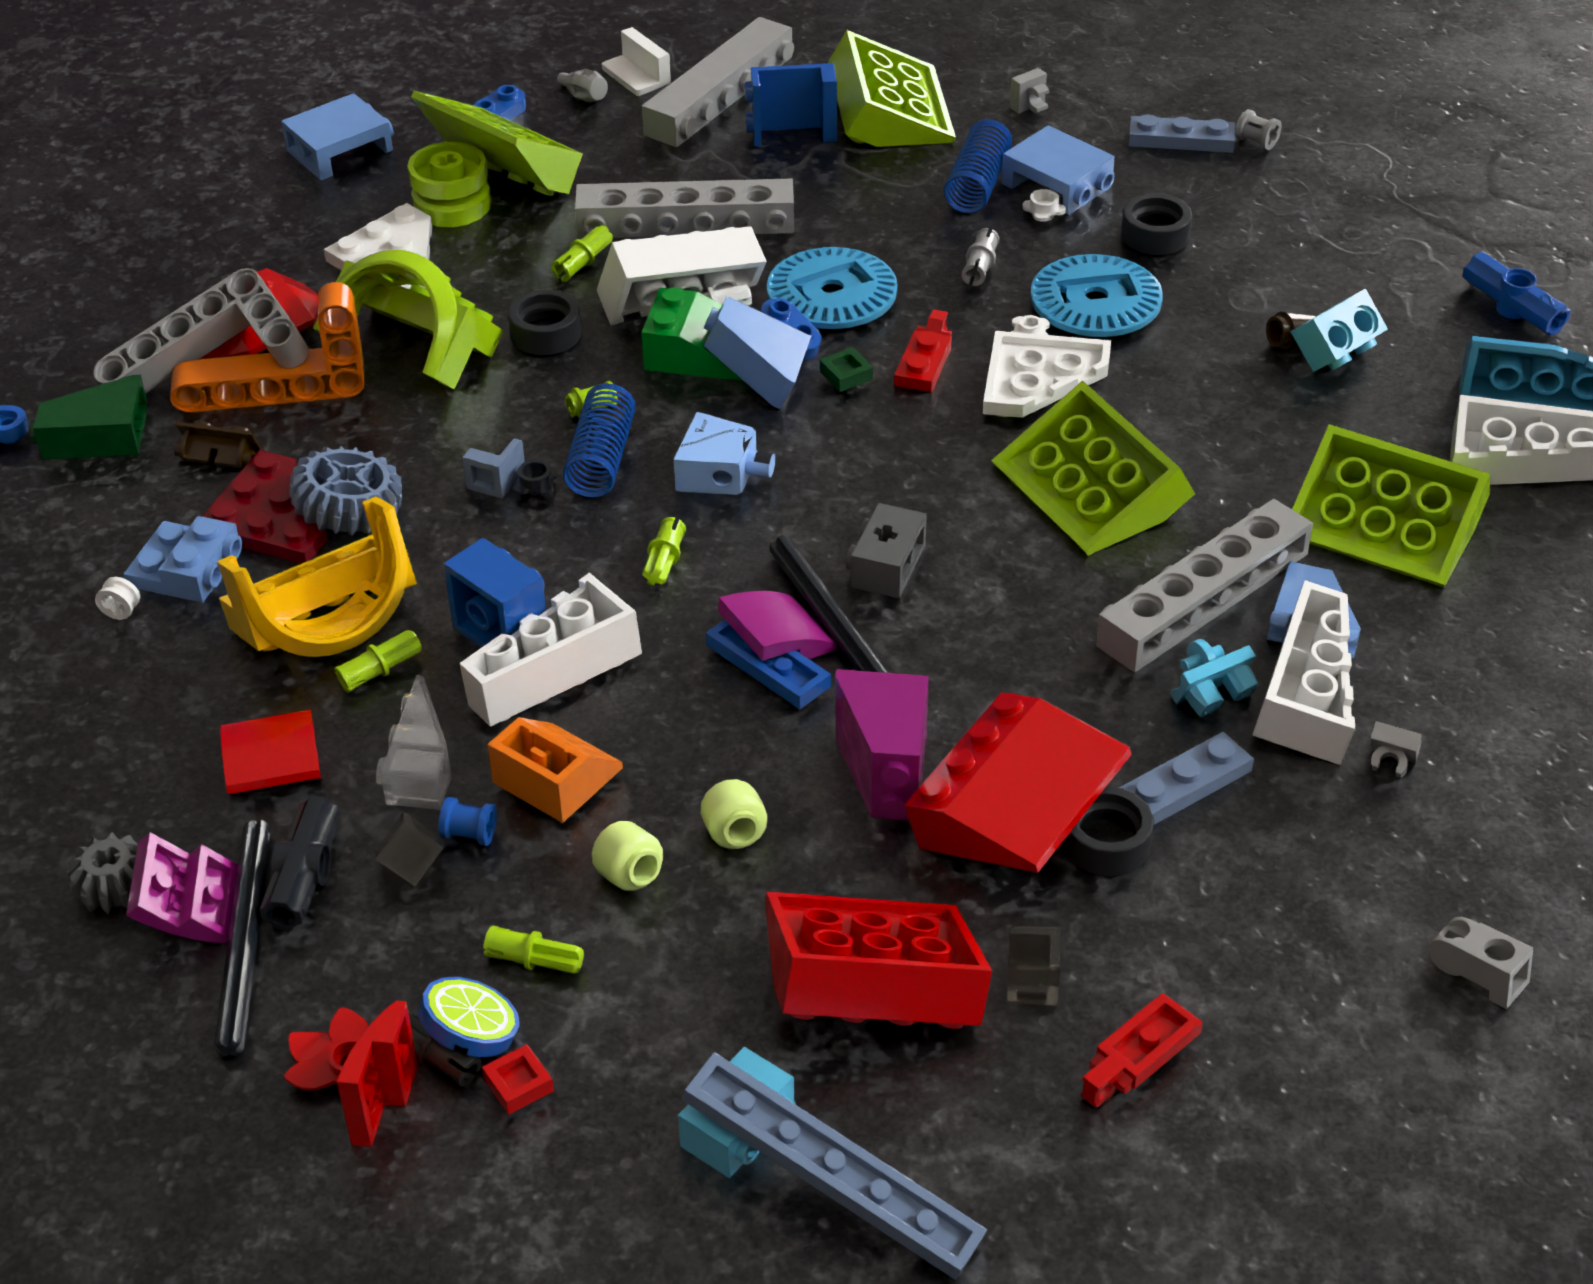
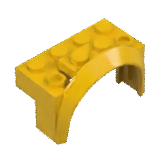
(372, 563)

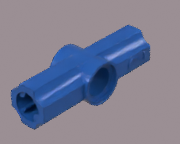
(1516, 293)

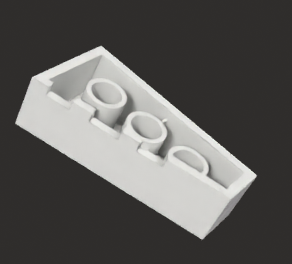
(680, 261)
(1523, 441)
(551, 652)
(1310, 685)

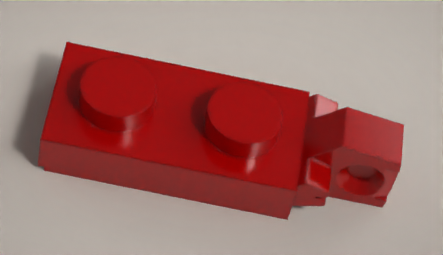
(925, 354)
(1139, 1049)

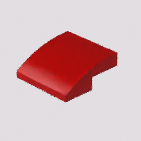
(269, 752)
(378, 1073)

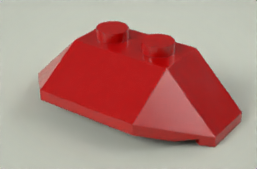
(296, 300)

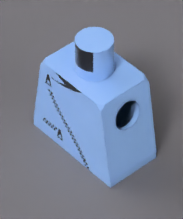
(719, 457)

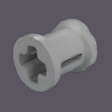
(1258, 129)

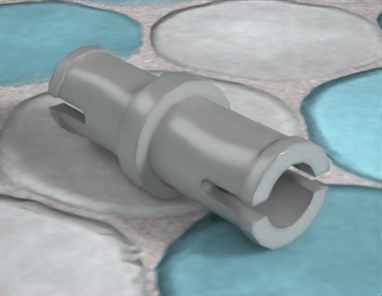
(980, 256)

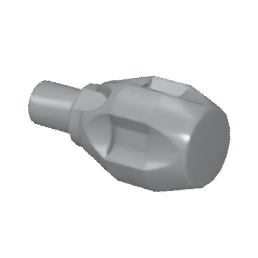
(584, 85)

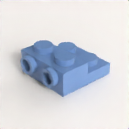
(184, 558)

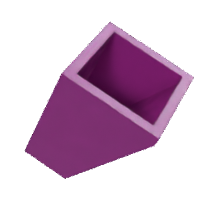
(882, 736)

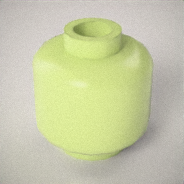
(733, 814)
(627, 855)

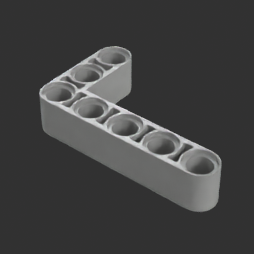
(204, 325)

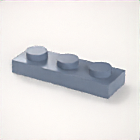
(1182, 133)
(1191, 776)

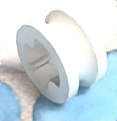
(117, 598)

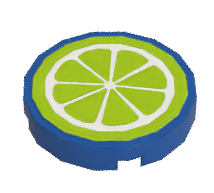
(468, 1016)

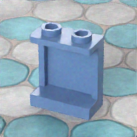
(334, 129)
(1060, 164)

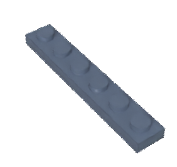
(835, 1165)

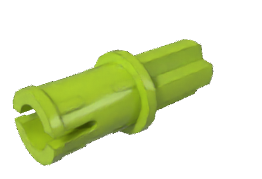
(581, 253)
(663, 551)
(377, 660)
(532, 950)

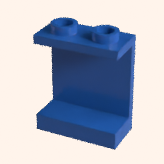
(792, 99)

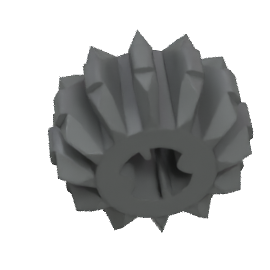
(103, 873)

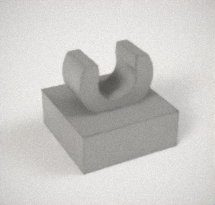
(1029, 91)
(1395, 743)

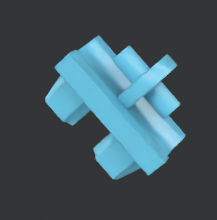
(1210, 668)

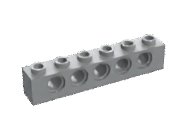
(685, 207)
(1203, 585)

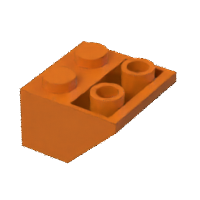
(549, 766)

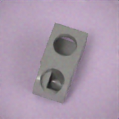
(1483, 958)

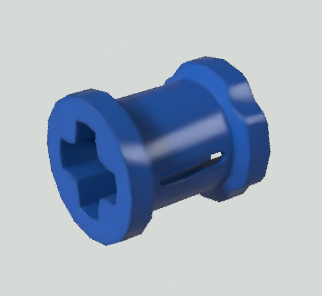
(467, 821)

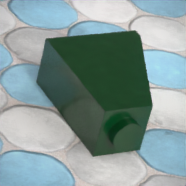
(92, 421)

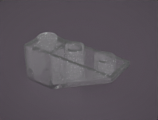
(417, 759)

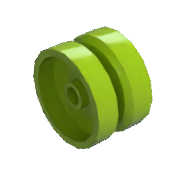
(450, 183)

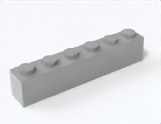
(715, 82)

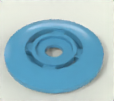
(845, 267)
(1096, 317)

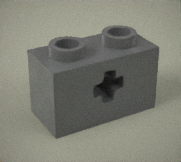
(887, 550)

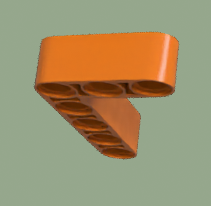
(259, 381)

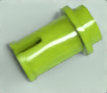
(575, 399)

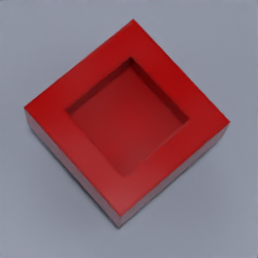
(517, 1079)

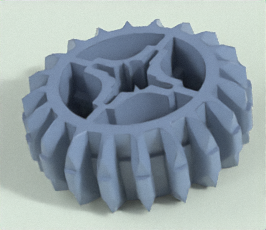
(334, 484)

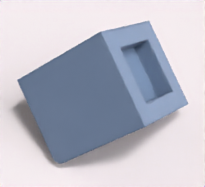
(492, 472)

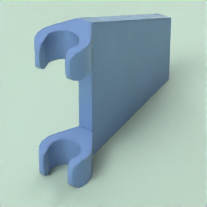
(1288, 597)

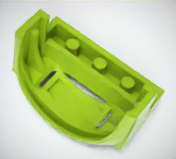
(435, 309)

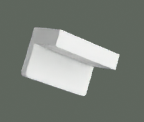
(641, 66)

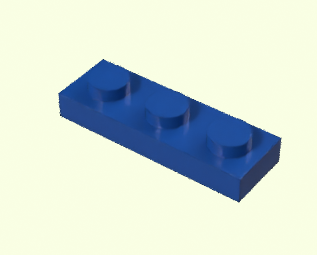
(787, 675)

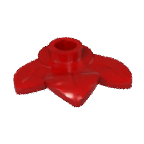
(323, 1054)

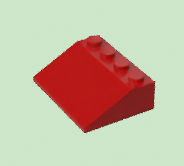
(1014, 784)
(875, 960)

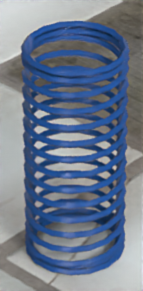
(963, 160)
(574, 456)

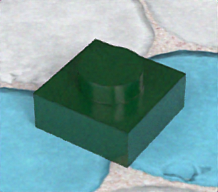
(846, 369)

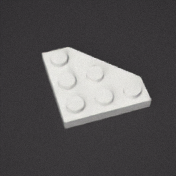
(400, 229)
(1039, 369)

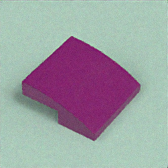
(774, 624)
(182, 890)

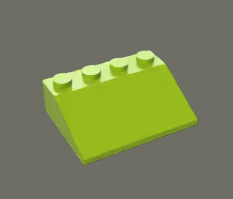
(888, 95)
(504, 143)
(1093, 472)
(1391, 505)

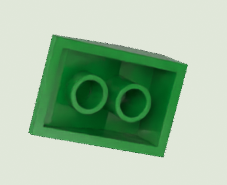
(676, 337)

